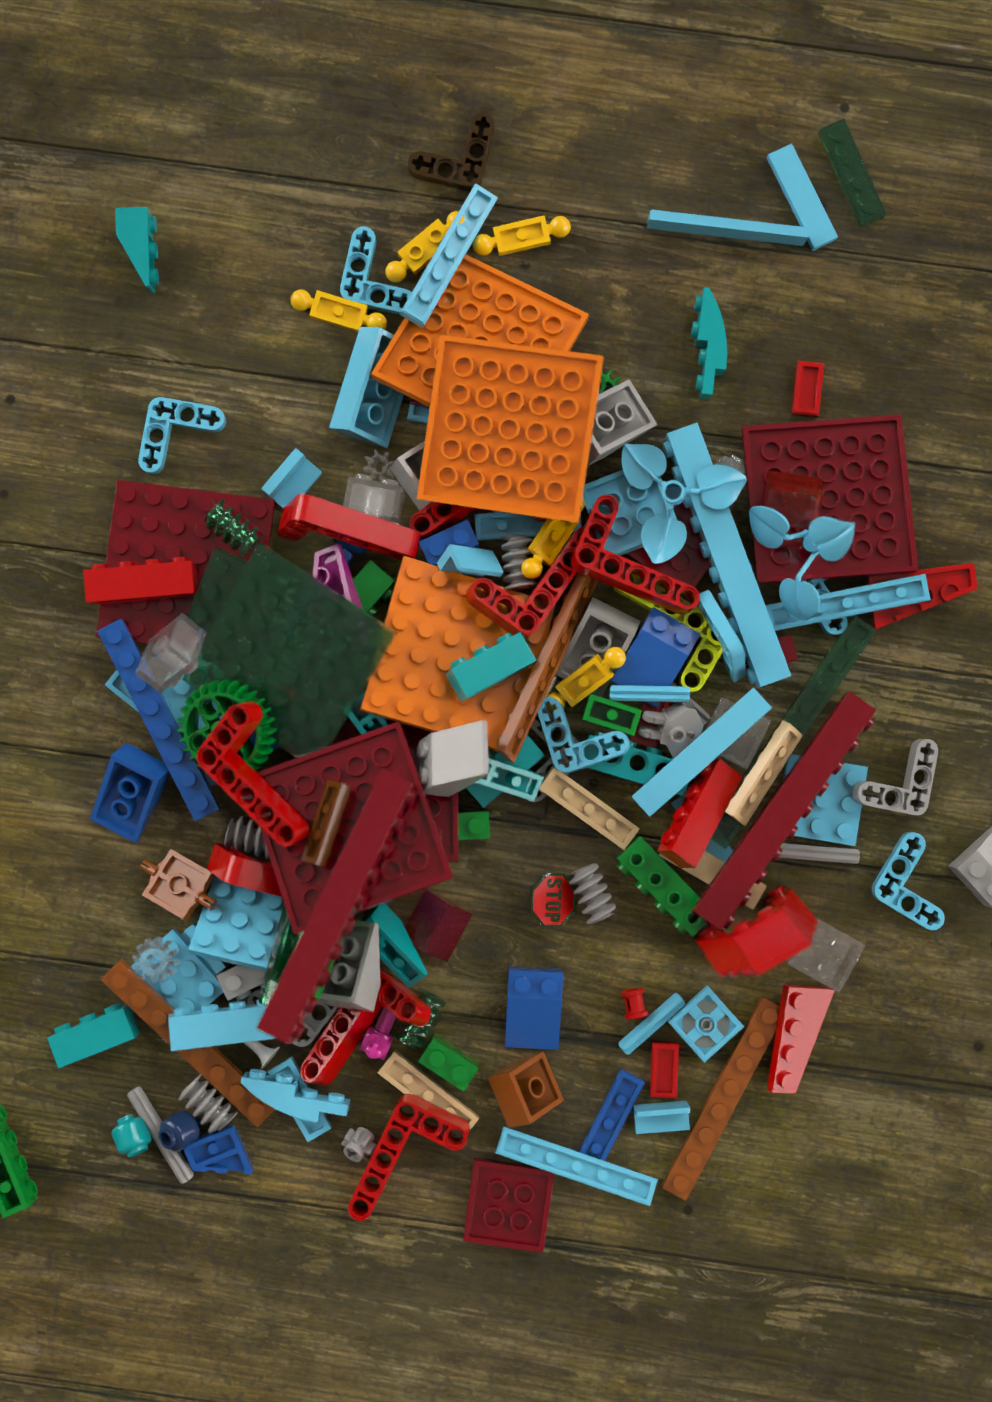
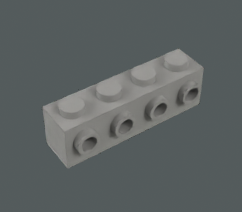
(239, 980)

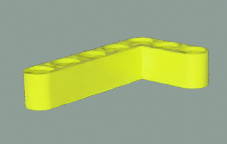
(705, 641)

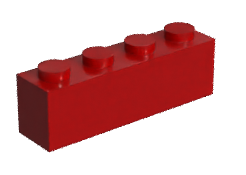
(140, 582)
(699, 814)

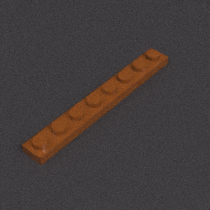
(545, 667)
(206, 1060)
(722, 1099)

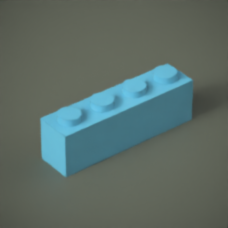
(216, 1025)

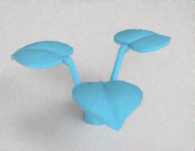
(661, 536)
(825, 537)

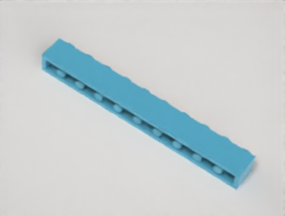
(728, 562)

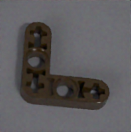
(459, 167)

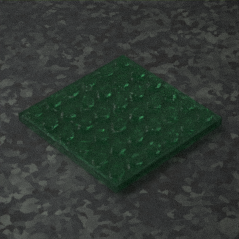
(295, 647)

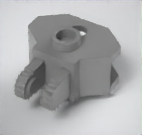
(675, 728)

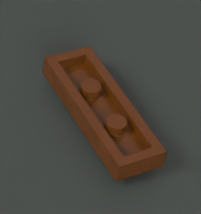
(326, 823)

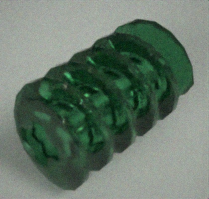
(232, 529)
(414, 1035)

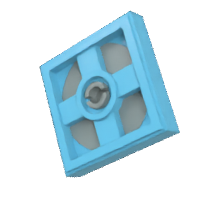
(705, 1023)

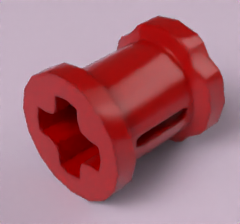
(634, 1003)

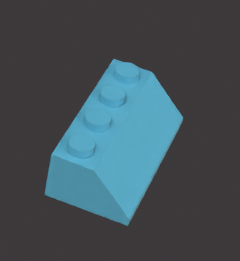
(365, 406)

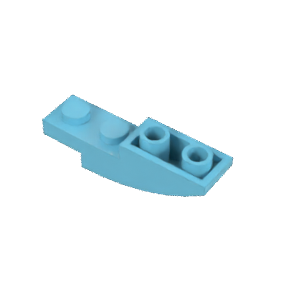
(282, 1095)

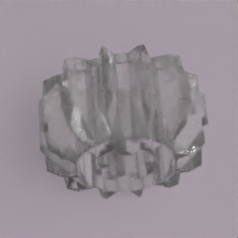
(156, 949)

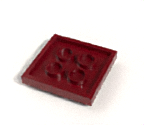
(688, 563)
(508, 1205)

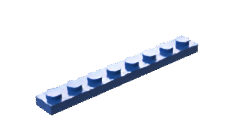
(159, 721)

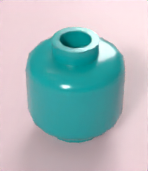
(131, 1136)

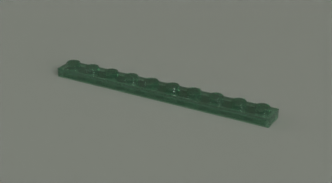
(810, 701)

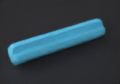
(649, 693)
(651, 1023)

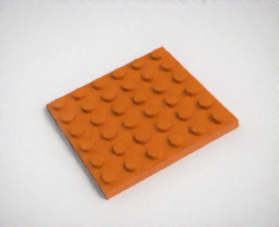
(478, 306)
(510, 428)
(433, 631)

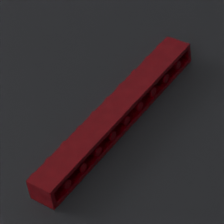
(783, 811)
(336, 908)

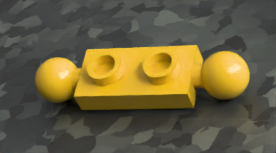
(521, 235)
(419, 250)
(337, 310)
(547, 545)
(587, 678)

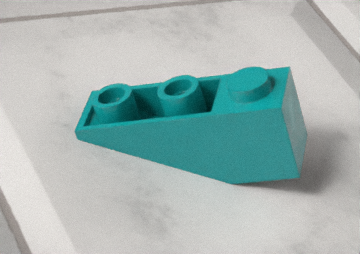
(135, 232)

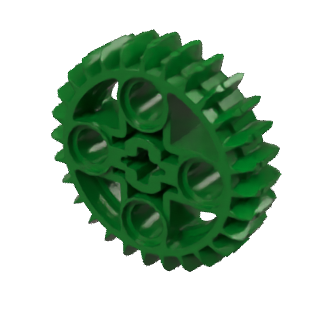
(220, 693)

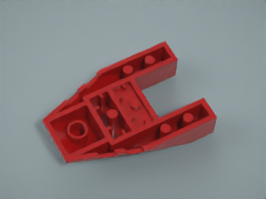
(759, 945)

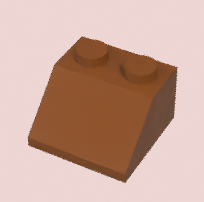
(526, 1090)

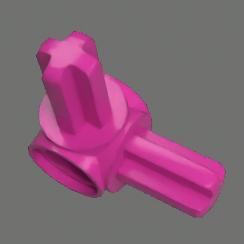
(378, 1038)

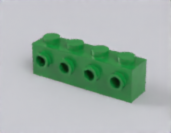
(662, 883)
(16, 1188)

